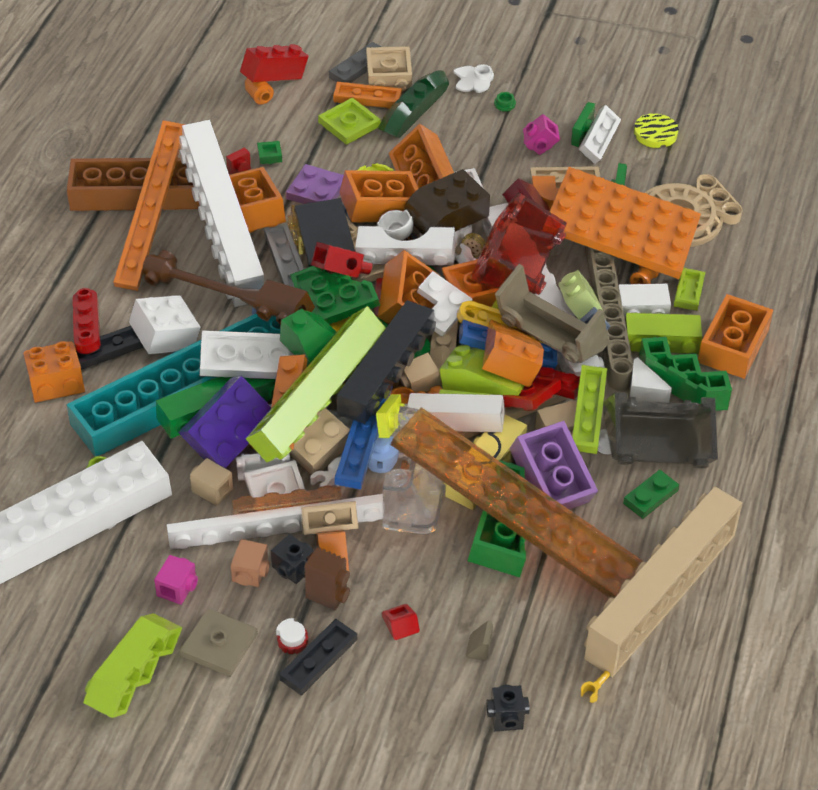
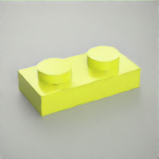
(388, 416)

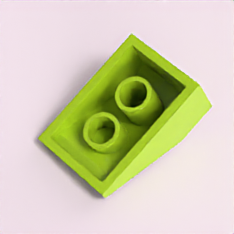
(464, 373)

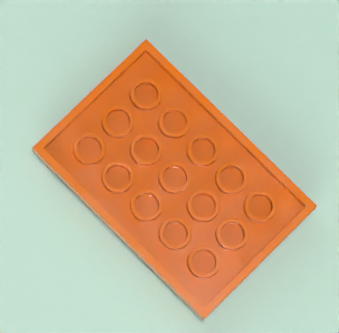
(625, 222)

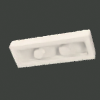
(600, 134)

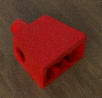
(340, 260)

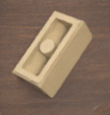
(329, 518)

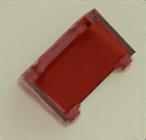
(521, 236)

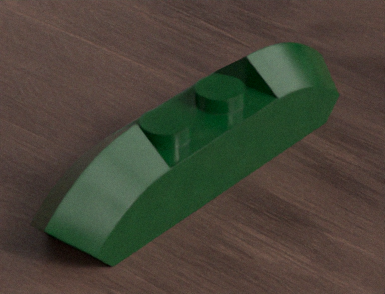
(414, 103)

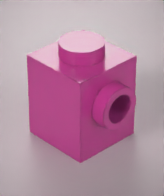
(176, 579)

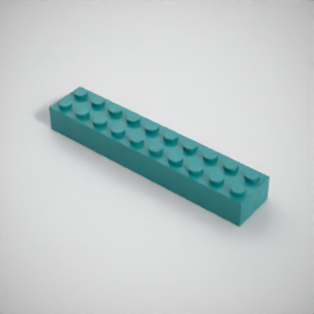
(129, 404)

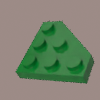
(335, 294)

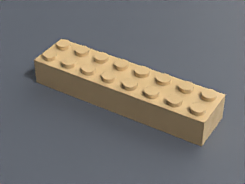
(661, 581)

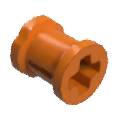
(643, 276)

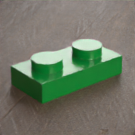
(651, 494)

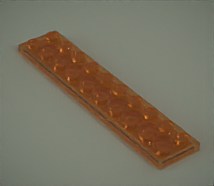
(516, 503)

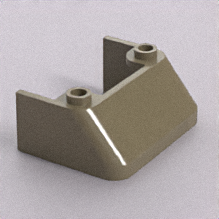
(549, 323)

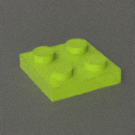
(349, 121)

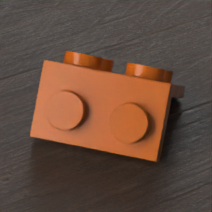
(54, 371)

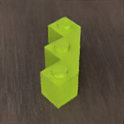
(131, 664)

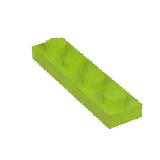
(589, 408)

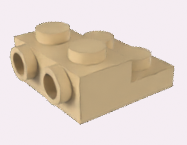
(389, 67)

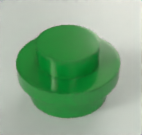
(505, 102)

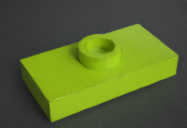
(689, 289)

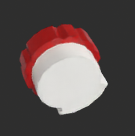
(291, 636)

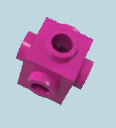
(541, 134)

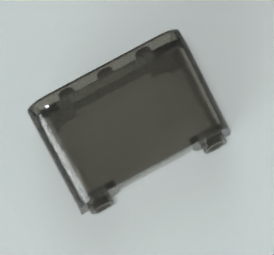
(661, 431)

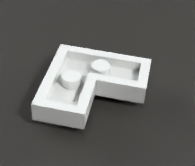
(446, 301)

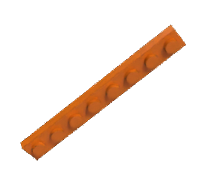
(149, 207)

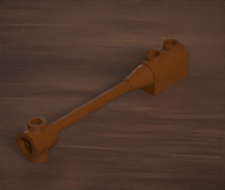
(271, 300)

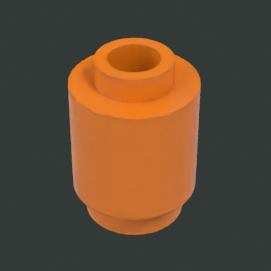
(259, 91)

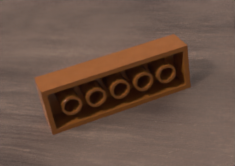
(118, 184)

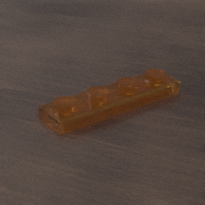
(274, 500)

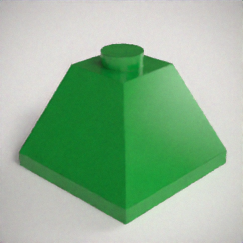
(305, 334)

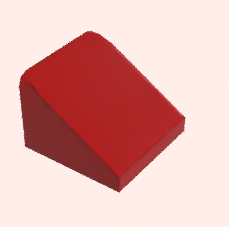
(401, 621)

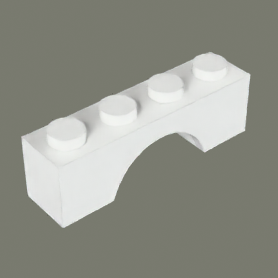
(432, 248)

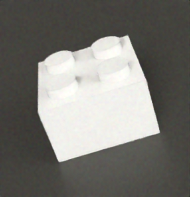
(164, 324)

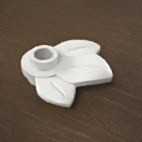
(474, 78)

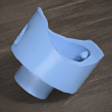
(383, 453)

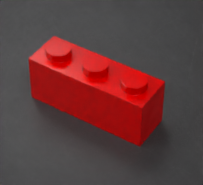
(274, 63)

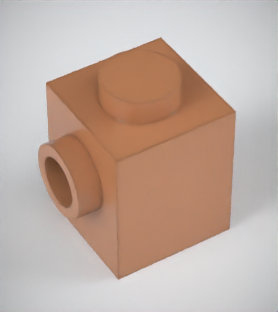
(250, 563)

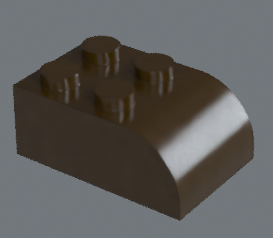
(449, 202)

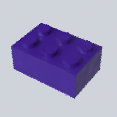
(225, 422)

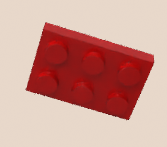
(533, 396)

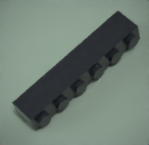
(385, 362)

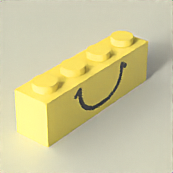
(495, 444)

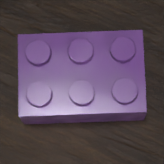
(555, 465)

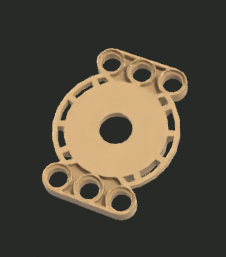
(701, 200)

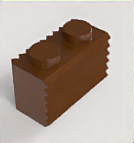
(326, 579)

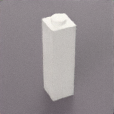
(463, 411)

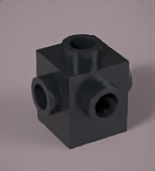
(290, 558)
(507, 708)

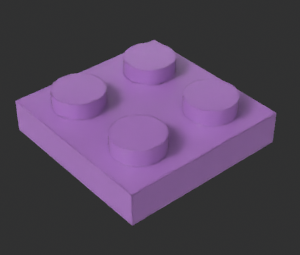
(314, 185)

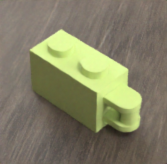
(578, 294)

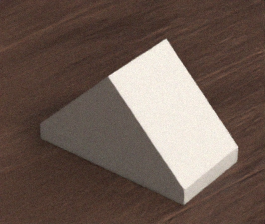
(647, 384)

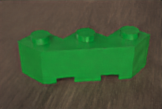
(684, 374)

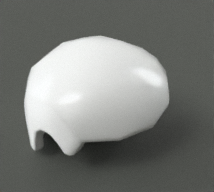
(397, 224)

